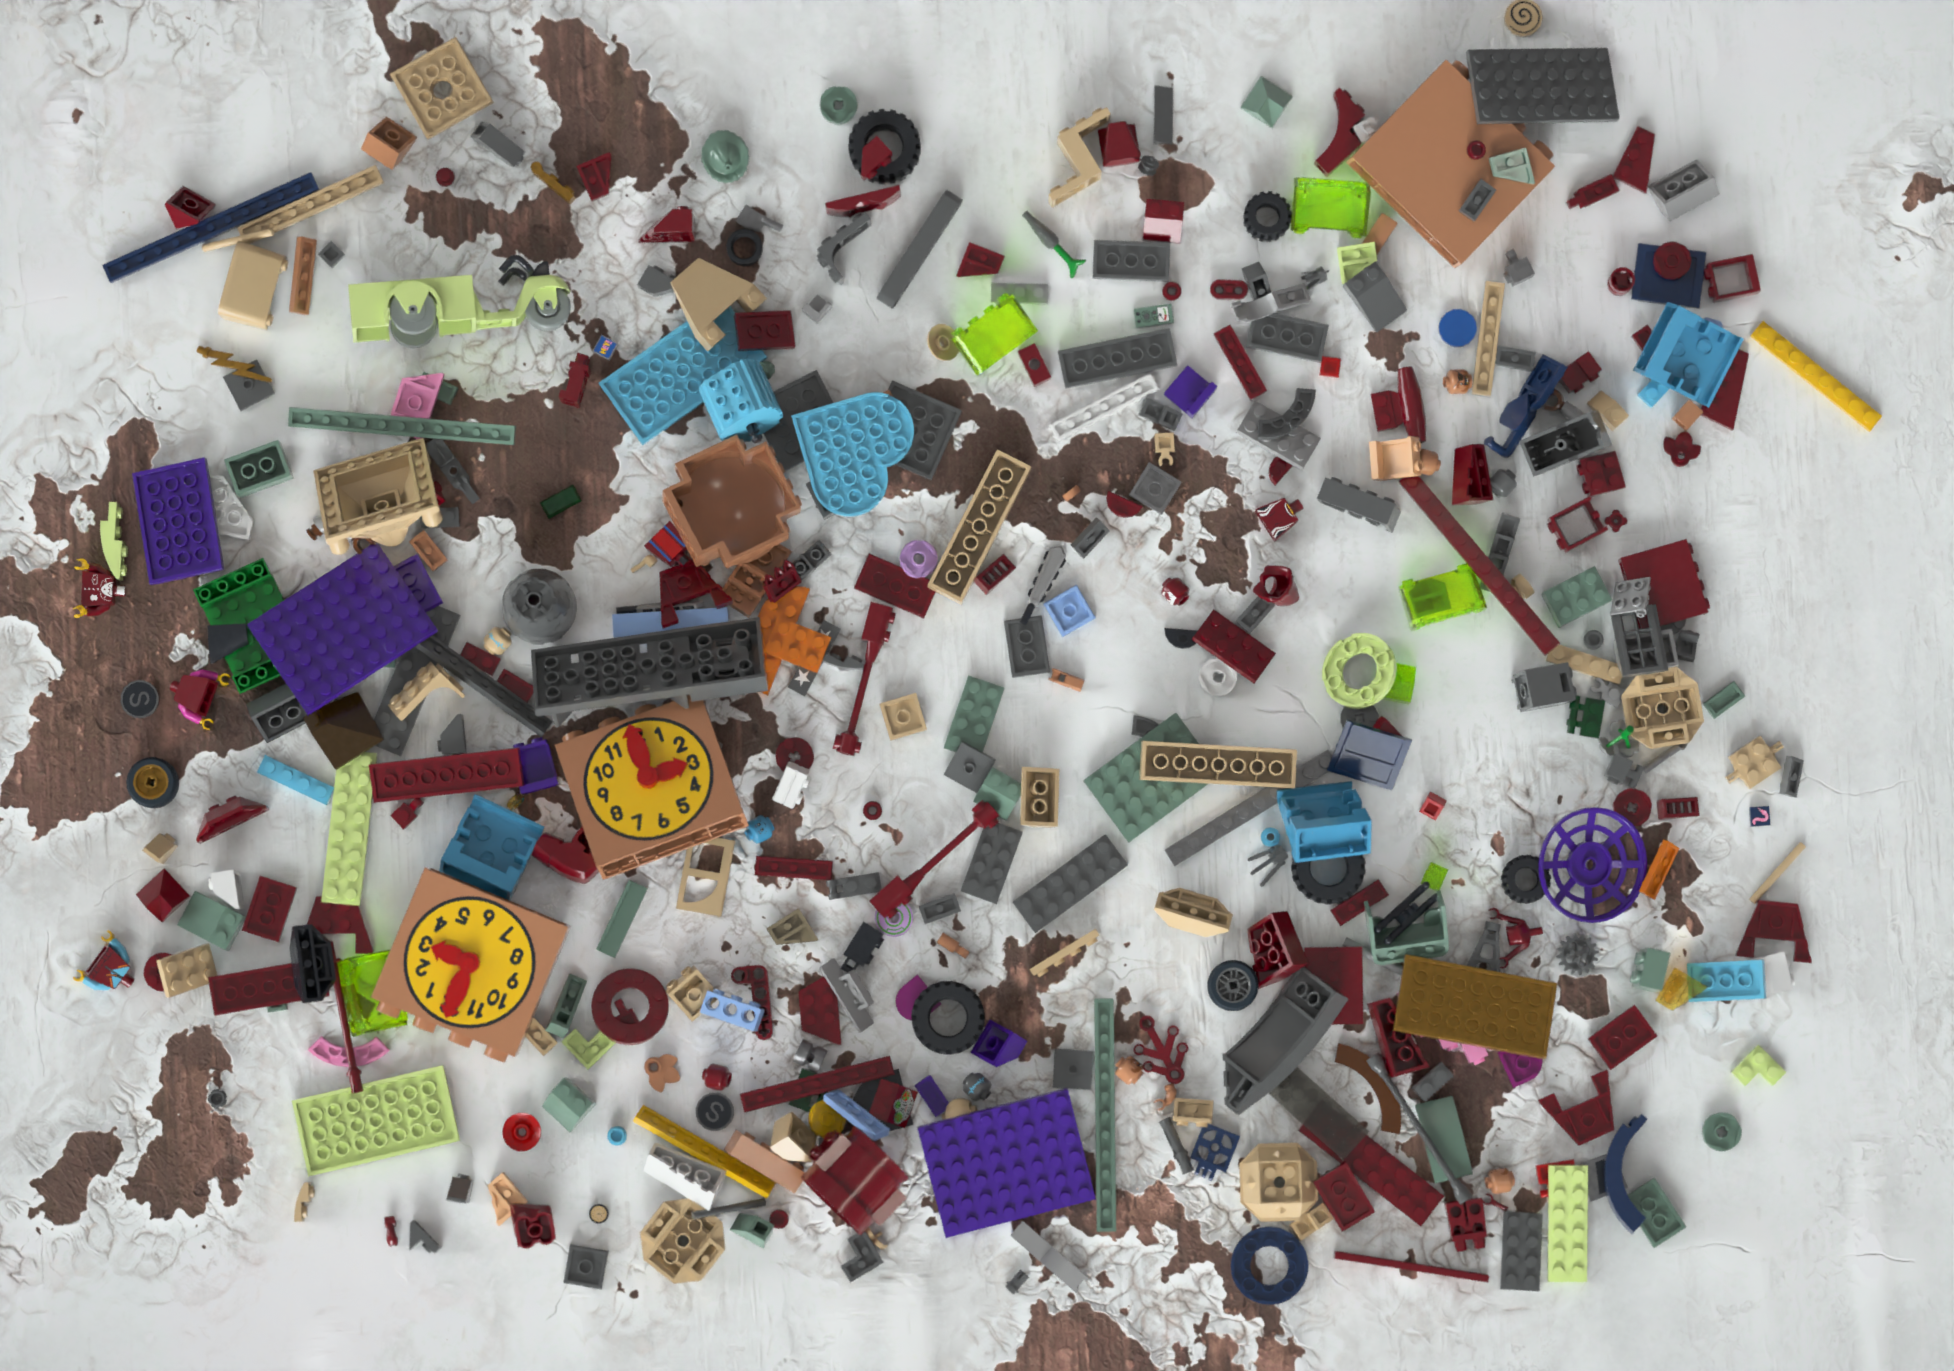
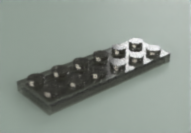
(1319, 1113)

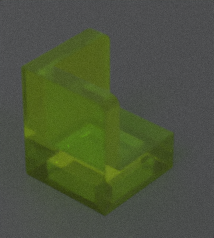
(1435, 876)

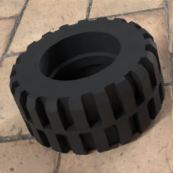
(891, 122)
(1333, 893)
(974, 1022)

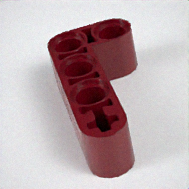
(755, 984)

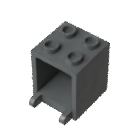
(1544, 687)

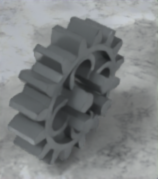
(1567, 951)

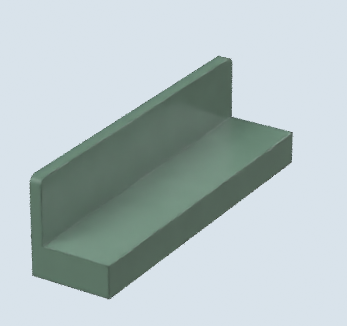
(622, 919)

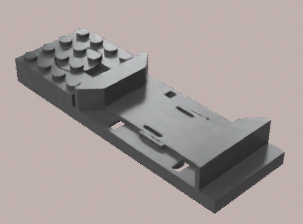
(679, 662)

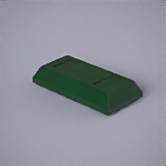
(560, 501)

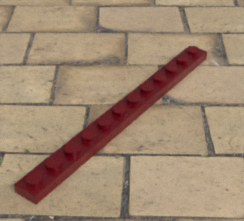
(1480, 564)

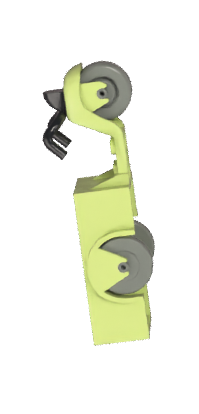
(451, 299)

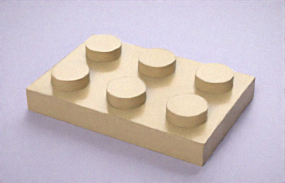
(186, 970)

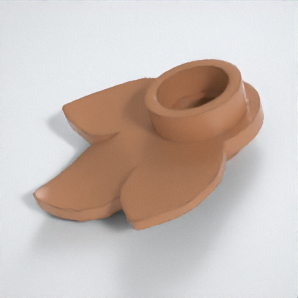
(665, 1072)

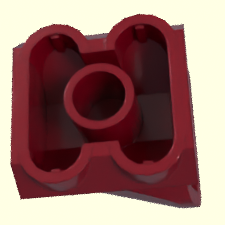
(1119, 144)
(532, 1224)

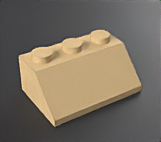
(1039, 797)

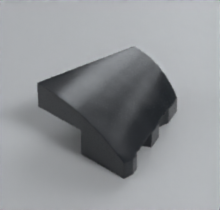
(226, 639)

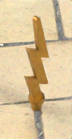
(242, 368)

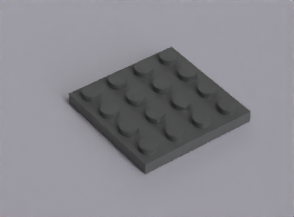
(795, 398)
(933, 428)

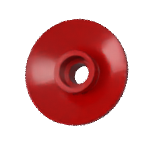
(511, 1132)

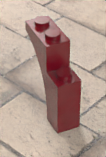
(1344, 141)

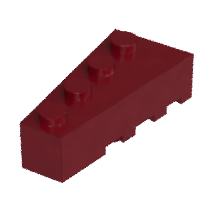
(1397, 1048)

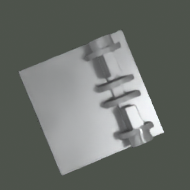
(1631, 596)

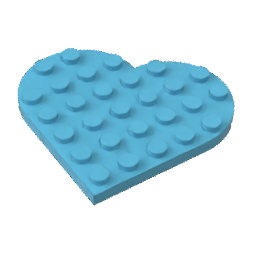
(851, 448)

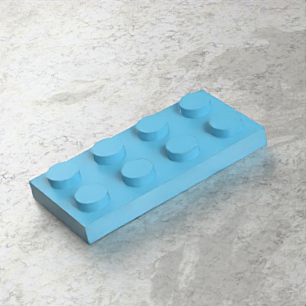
(1729, 980)

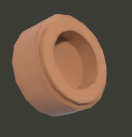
(1071, 493)

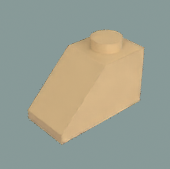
(1610, 411)
(160, 847)

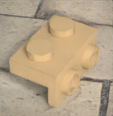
(1193, 1111)

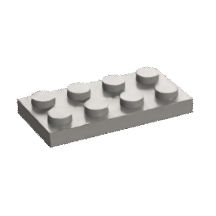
(1293, 448)

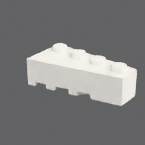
(685, 1174)

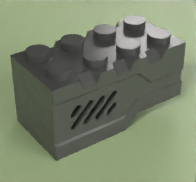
(1565, 443)

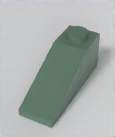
(566, 1006)

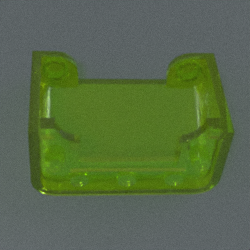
(1330, 205)
(1441, 597)
(358, 981)

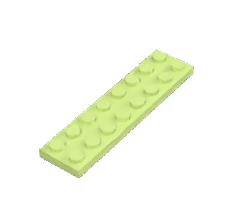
(349, 832)

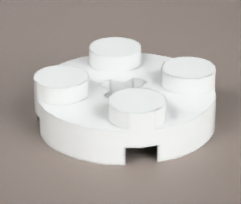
(1213, 687)

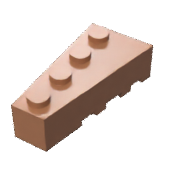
(765, 1161)

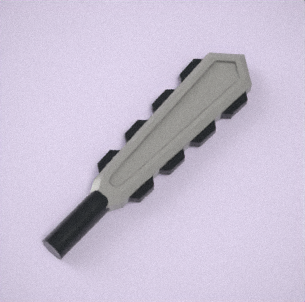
(1048, 571)
(654, 607)

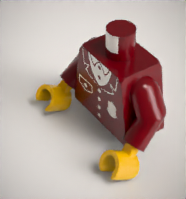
(97, 589)

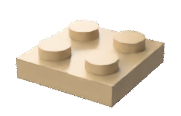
(903, 716)

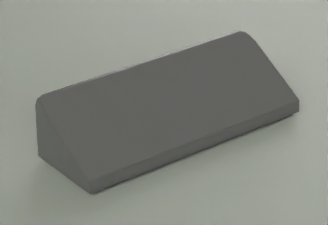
(1163, 115)

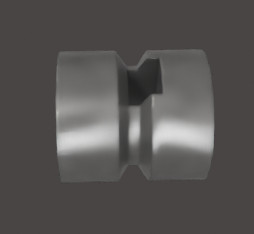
(803, 1053)

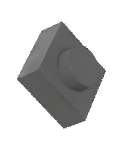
(331, 254)

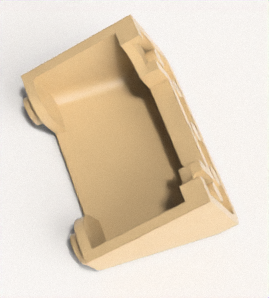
(251, 285)

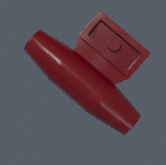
(1404, 407)

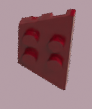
(820, 1011)

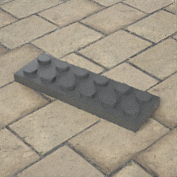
(1117, 358)
(1070, 883)

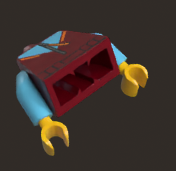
(108, 967)

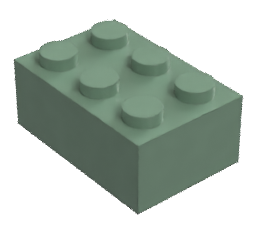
(258, 469)
(1576, 597)
(1650, 969)

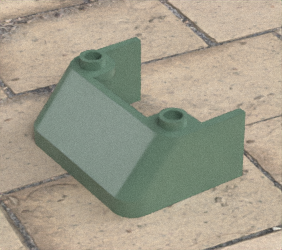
(1419, 939)

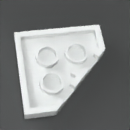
(230, 513)

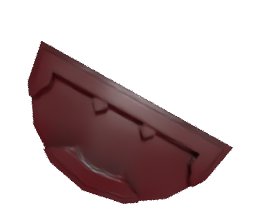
(1278, 469)
(1121, 506)

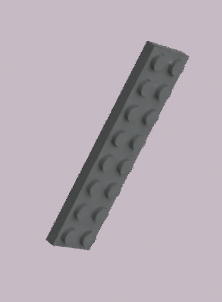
(391, 727)

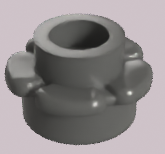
(222, 1098)

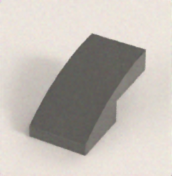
(1160, 414)

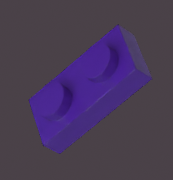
(932, 1095)

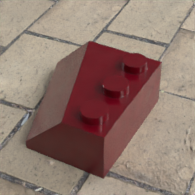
(672, 228)
(1275, 948)

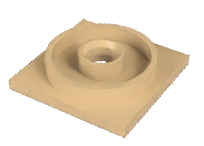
(441, 64)

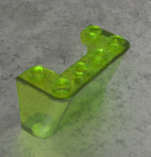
(993, 334)

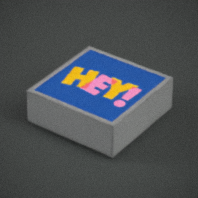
(605, 347)

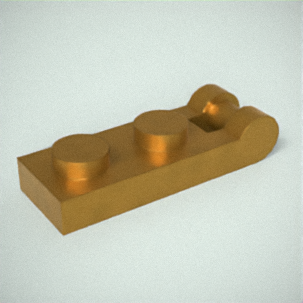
(552, 182)

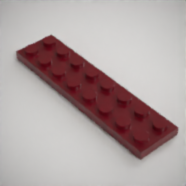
(446, 775)
(1388, 1177)

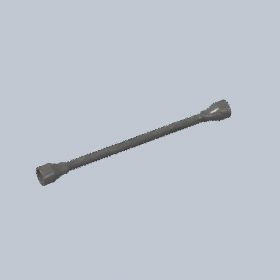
(1460, 1191)

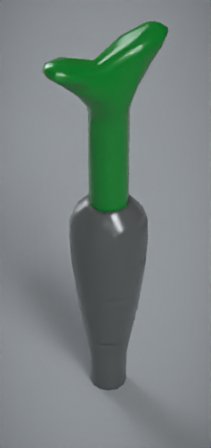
(1051, 241)

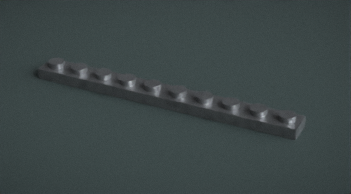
(1243, 812)

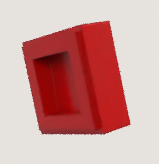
(1330, 367)

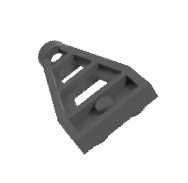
(1492, 939)

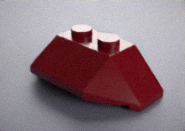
(228, 816)

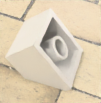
(228, 887)

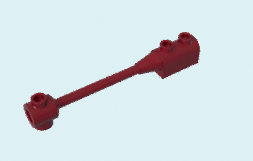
(875, 635)
(900, 891)

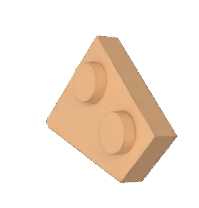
(504, 1194)

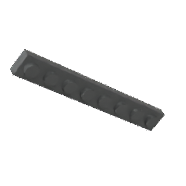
(484, 684)

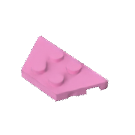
(417, 396)

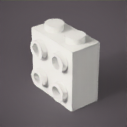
(1777, 973)

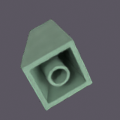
(568, 1104)

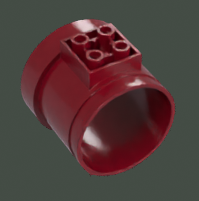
(855, 1179)

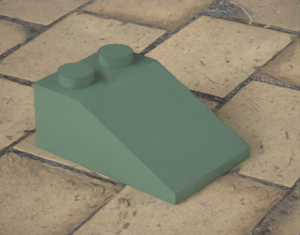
(211, 921)

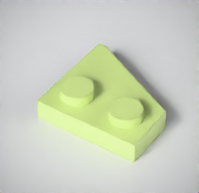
(1355, 259)

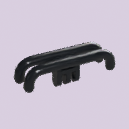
(1406, 913)

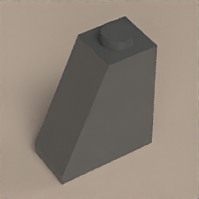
(498, 144)

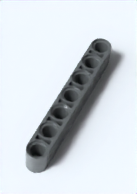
(919, 249)

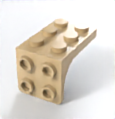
(415, 691)

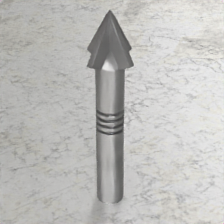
(1662, 757)

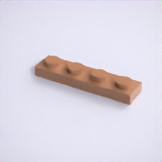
(302, 275)

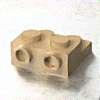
(689, 991)

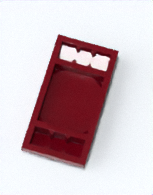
(863, 202)

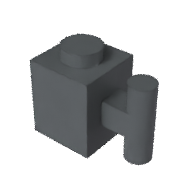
(1620, 769)

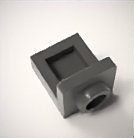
(1686, 645)

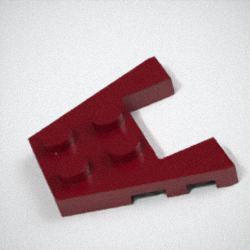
(685, 584)
(341, 919)
(1775, 922)
(1588, 1118)

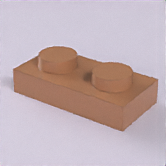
(428, 550)

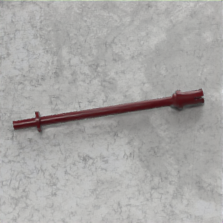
(353, 1071)

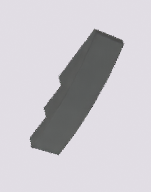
(1502, 543)

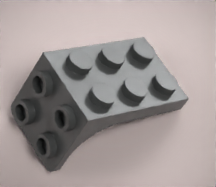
(831, 246)

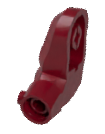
(567, 859)

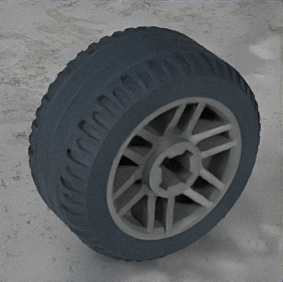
(1219, 985)

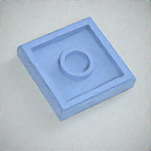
(1069, 611)

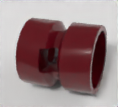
(1621, 281)

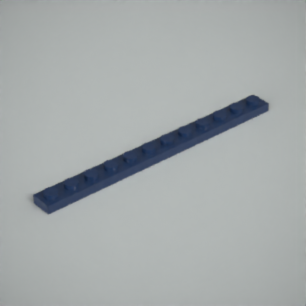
(210, 227)

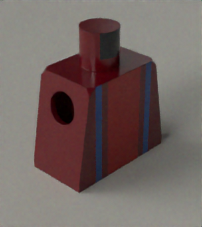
(668, 546)

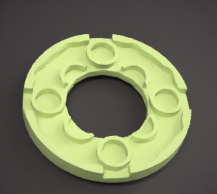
(1339, 655)

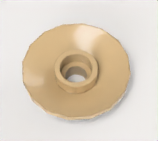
(940, 334)

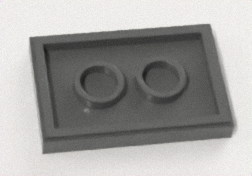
(1026, 647)

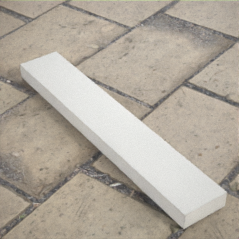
(1104, 407)

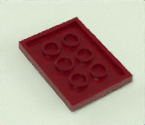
(1344, 971)

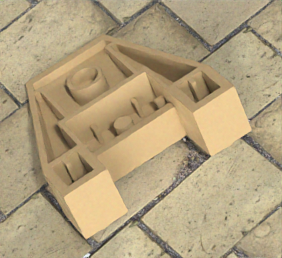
(706, 293)

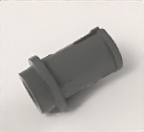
(1017, 1281)

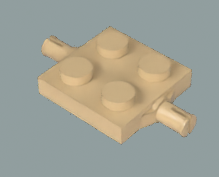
(1754, 762)

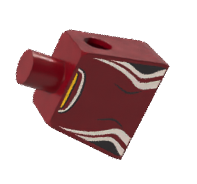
(1279, 517)

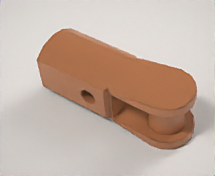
(1070, 681)

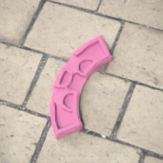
(337, 1055)

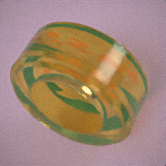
(515, 801)

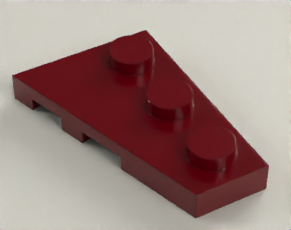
(1636, 161)

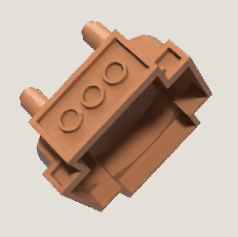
(731, 502)

